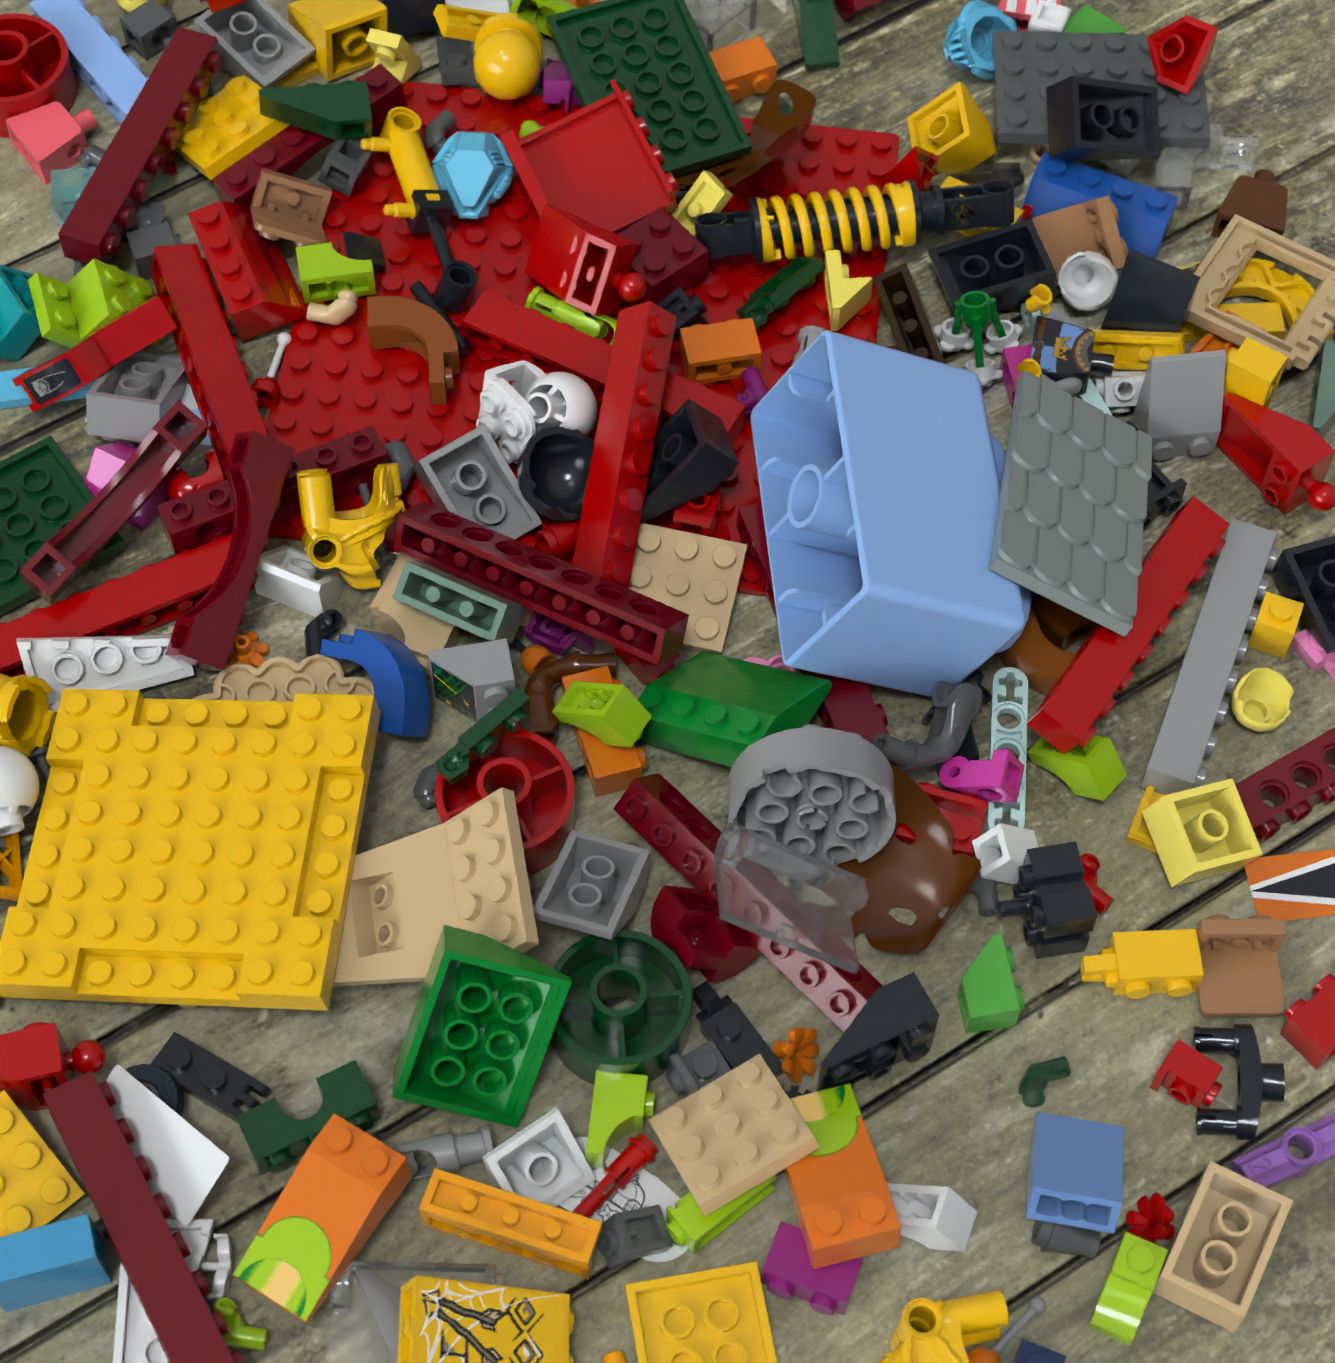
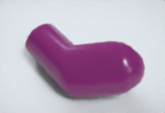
(754, 390)

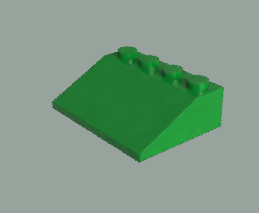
(724, 704)
(479, 1029)

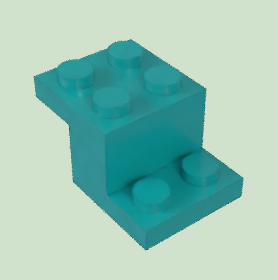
(17, 314)

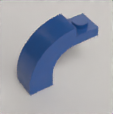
(395, 675)

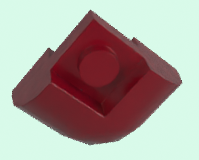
(702, 940)

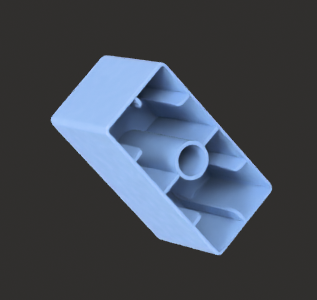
(883, 517)

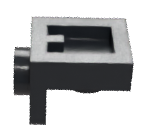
(687, 309)

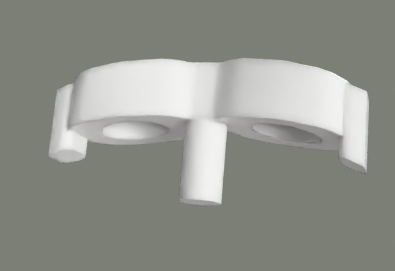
(223, 1267)

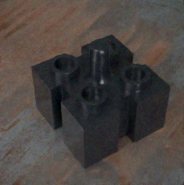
(1054, 899)

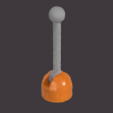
(984, 1354)

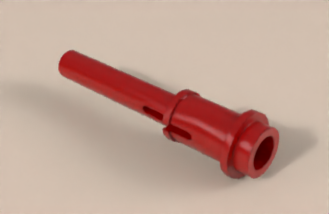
(619, 1173)

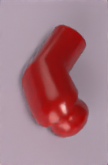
(1101, 899)

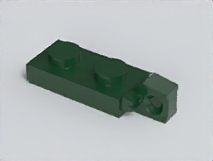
(779, 288)
(484, 735)

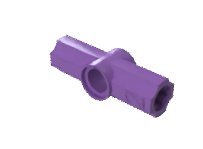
(1275, 1163)

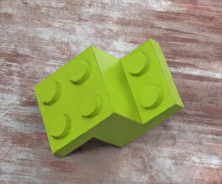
(85, 302)

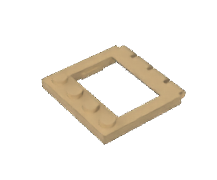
(1225, 264)

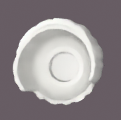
(1087, 280)

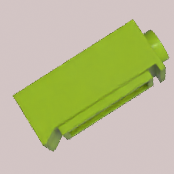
(691, 1228)

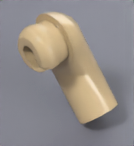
(337, 311)

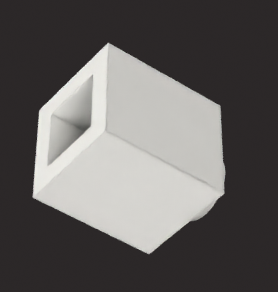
(1003, 851)

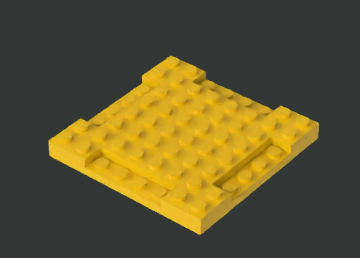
(192, 851)

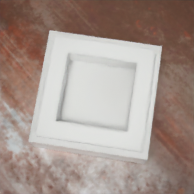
(1049, 17)

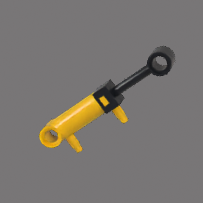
(427, 206)

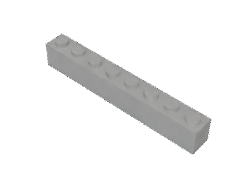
(1209, 660)

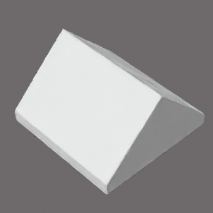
(294, 581)
(540, 1162)

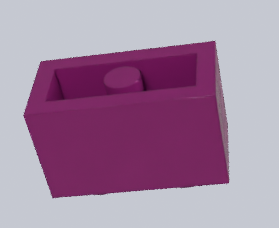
(790, 1274)

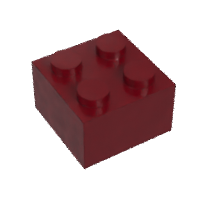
(666, 255)

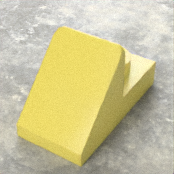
(394, 54)
(703, 197)
(843, 294)

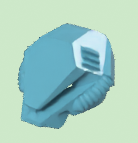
(970, 38)
(473, 172)

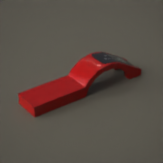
(96, 353)

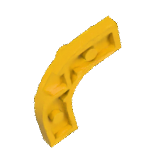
(1266, 282)

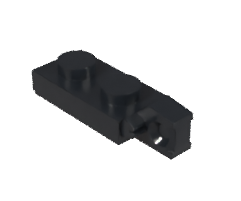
(731, 1030)

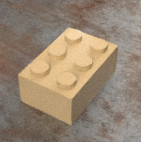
(1222, 1246)

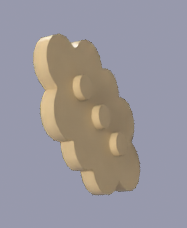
(282, 678)

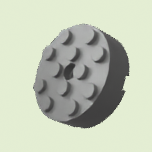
(815, 793)

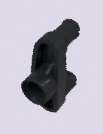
(1256, 1081)

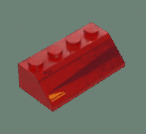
(247, 269)

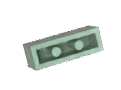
(458, 602)

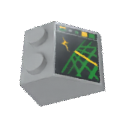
(472, 677)

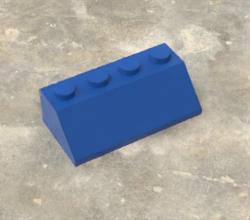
(1142, 210)

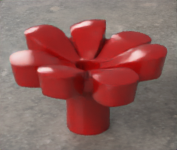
(1152, 1220)

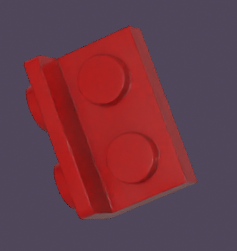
(962, 811)

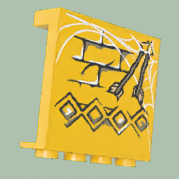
(482, 1323)

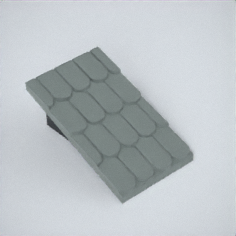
(1073, 504)

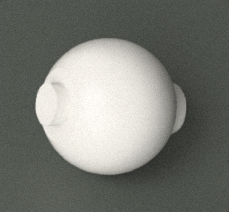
(566, 405)
(17, 789)

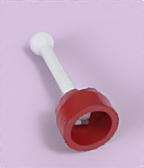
(267, 387)

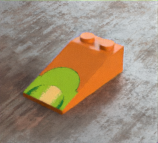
(840, 1186)
(323, 1217)

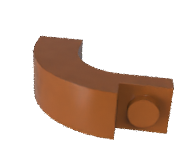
(419, 328)
(1036, 657)

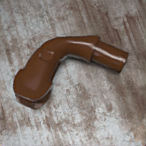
(545, 679)

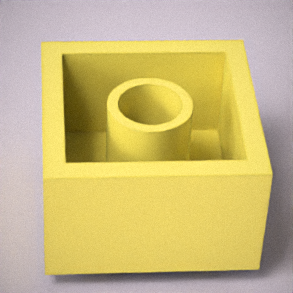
(1201, 832)

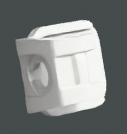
(505, 409)

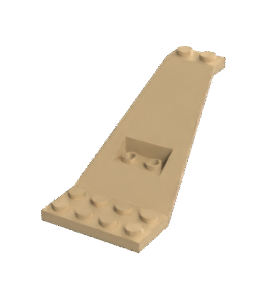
(452, 875)

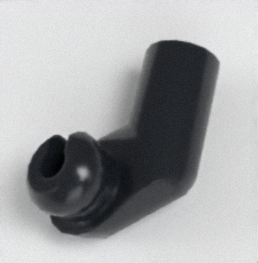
(320, 628)

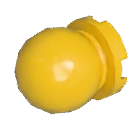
(507, 56)
(25, 713)

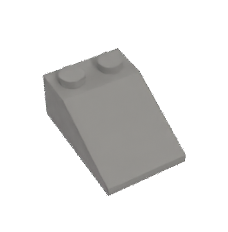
(255, 41)
(134, 396)
(1182, 403)
(477, 484)
(594, 885)

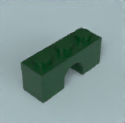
(279, 1140)

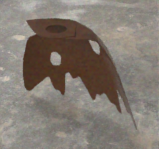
(770, 134)
(912, 875)

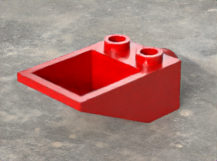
(583, 263)
(1277, 455)
(40, 1060)

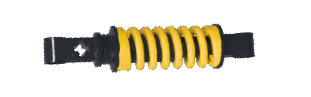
(896, 212)

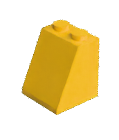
(340, 31)

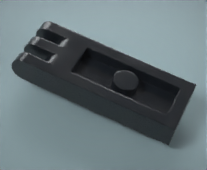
(209, 1077)

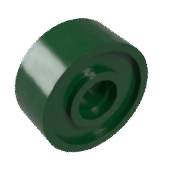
(628, 1039)

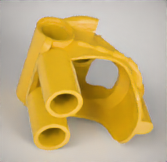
(353, 532)
(942, 1329)

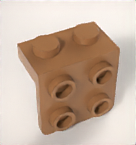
(289, 208)
(1082, 228)
(1241, 966)

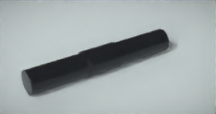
(423, 296)

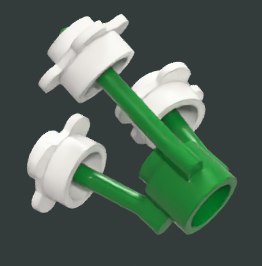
(973, 314)

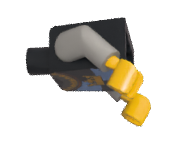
(1062, 347)

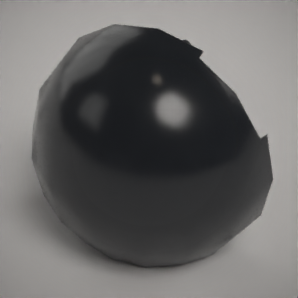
(555, 472)

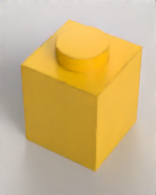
(1275, 625)

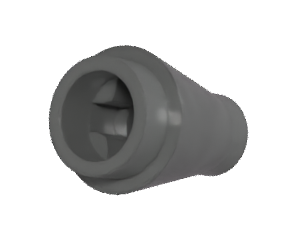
(1065, 1239)

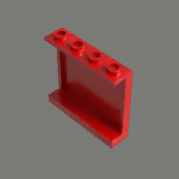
(595, 165)

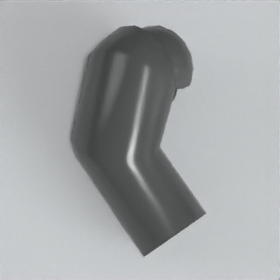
(987, 895)

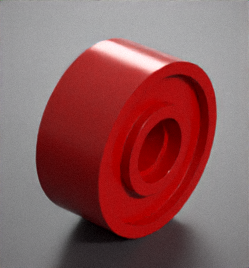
(32, 67)
(541, 787)

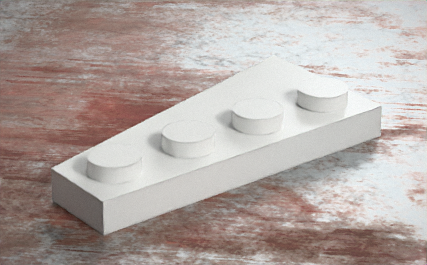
(100, 663)
(134, 1335)

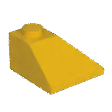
(952, 130)

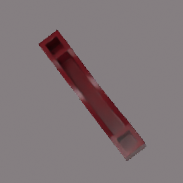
(295, 146)
(256, 478)
(118, 501)

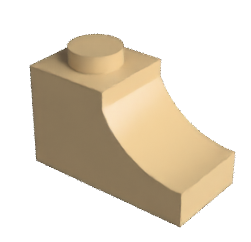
(417, 630)

